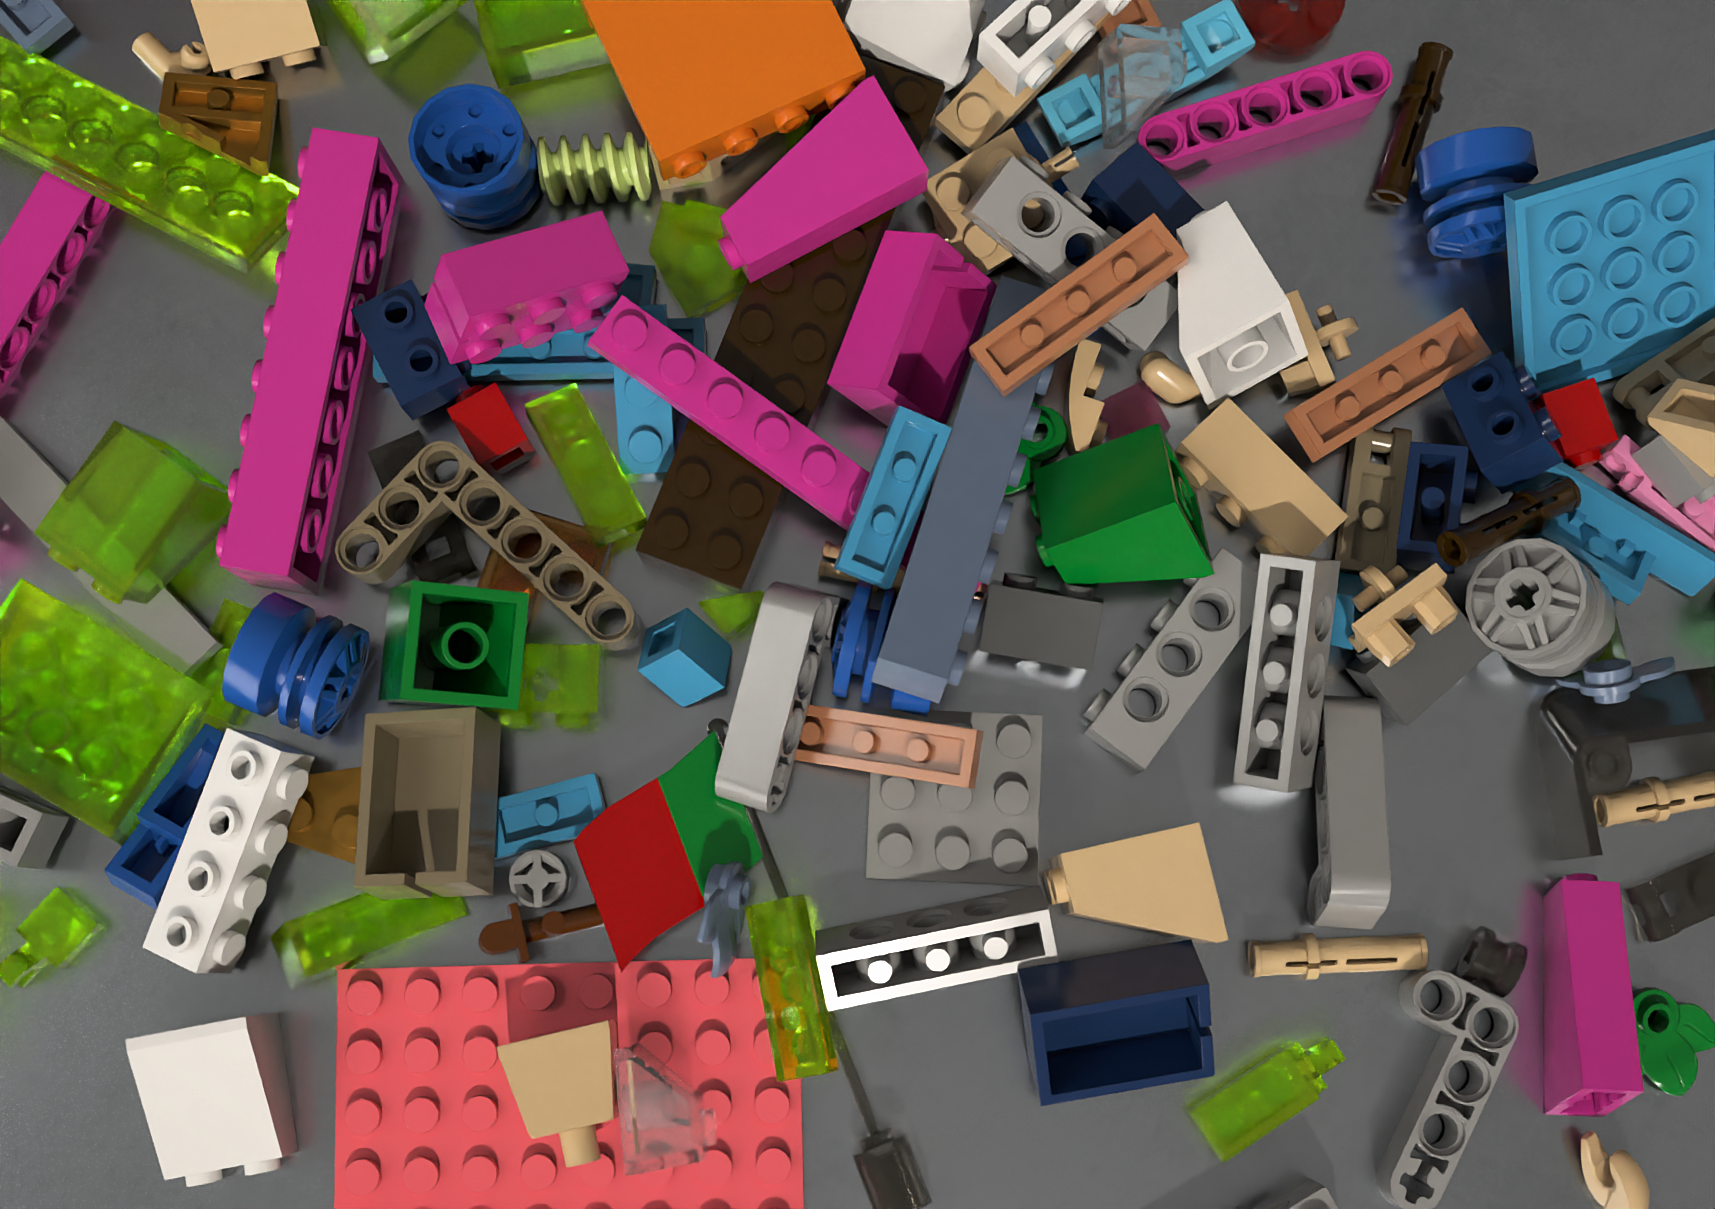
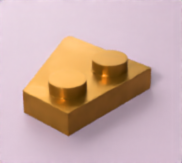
(222, 116)
(328, 814)

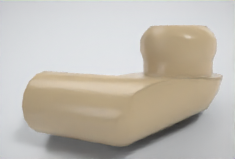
(162, 60)
(1167, 378)

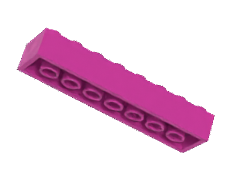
(310, 364)

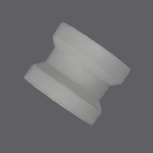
(529, 879)

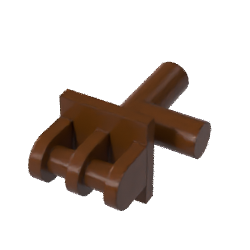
(516, 933)

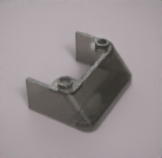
(1588, 749)

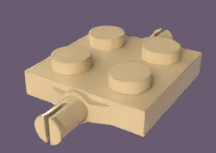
(956, 185)

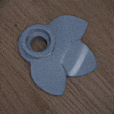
(1613, 679)
(723, 919)

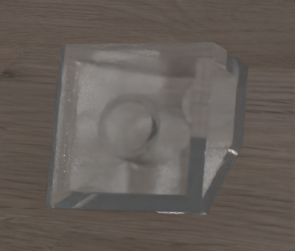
(659, 1114)

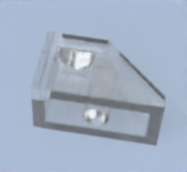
(1137, 76)

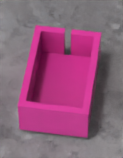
(525, 288)
(912, 328)

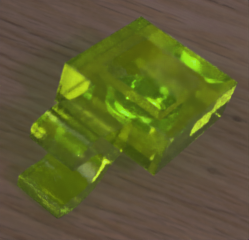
(53, 934)

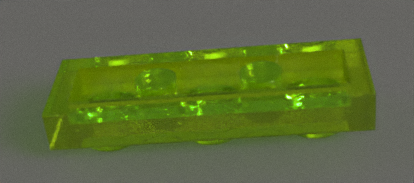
(585, 465)
(791, 988)

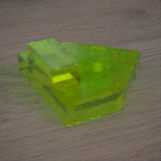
(689, 255)

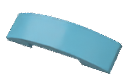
(1210, 42)

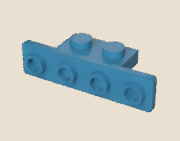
(1623, 540)

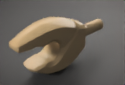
(1613, 1179)

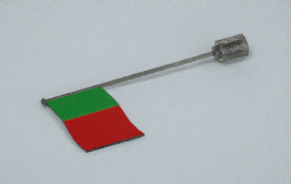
(650, 872)

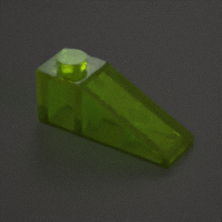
(356, 931)

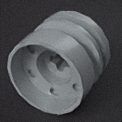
(1570, 613)

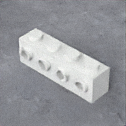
(1033, 33)
(228, 852)

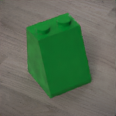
(1120, 514)
(453, 646)

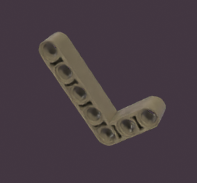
(501, 533)

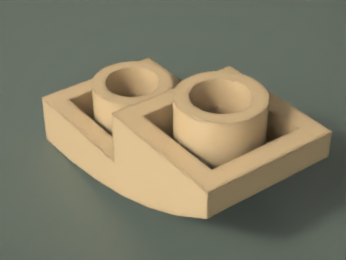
(1082, 412)

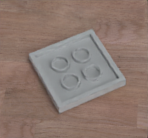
(956, 831)

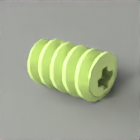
(595, 169)

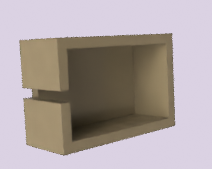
(428, 804)

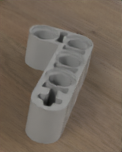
(776, 693)
(1352, 820)
(1434, 1093)

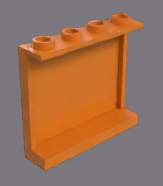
(723, 71)

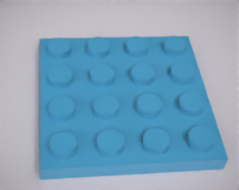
(1612, 262)

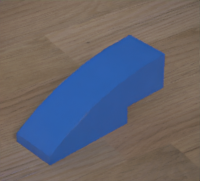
(152, 848)

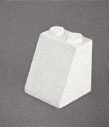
(916, 35)
(1231, 309)
(216, 1097)

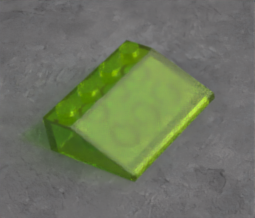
(88, 712)

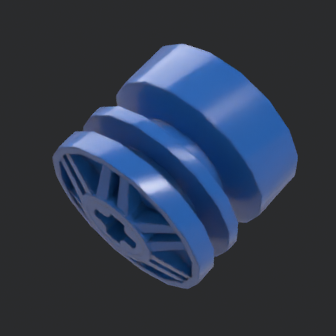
(475, 156)
(1467, 185)
(859, 645)
(295, 665)

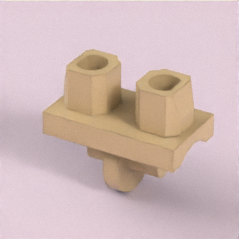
(1314, 370)
(1380, 627)

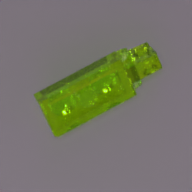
(1264, 1096)

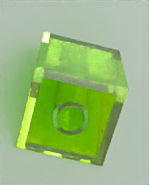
(134, 515)

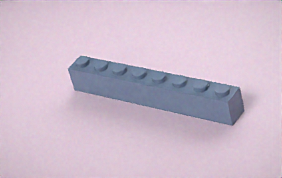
(958, 523)

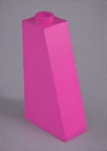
(825, 186)
(1587, 1000)

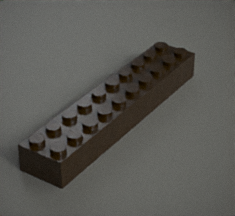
(782, 343)

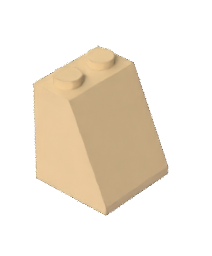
(251, 32)
(1142, 884)

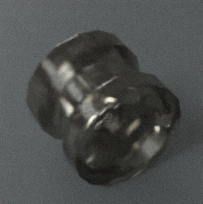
(1492, 962)

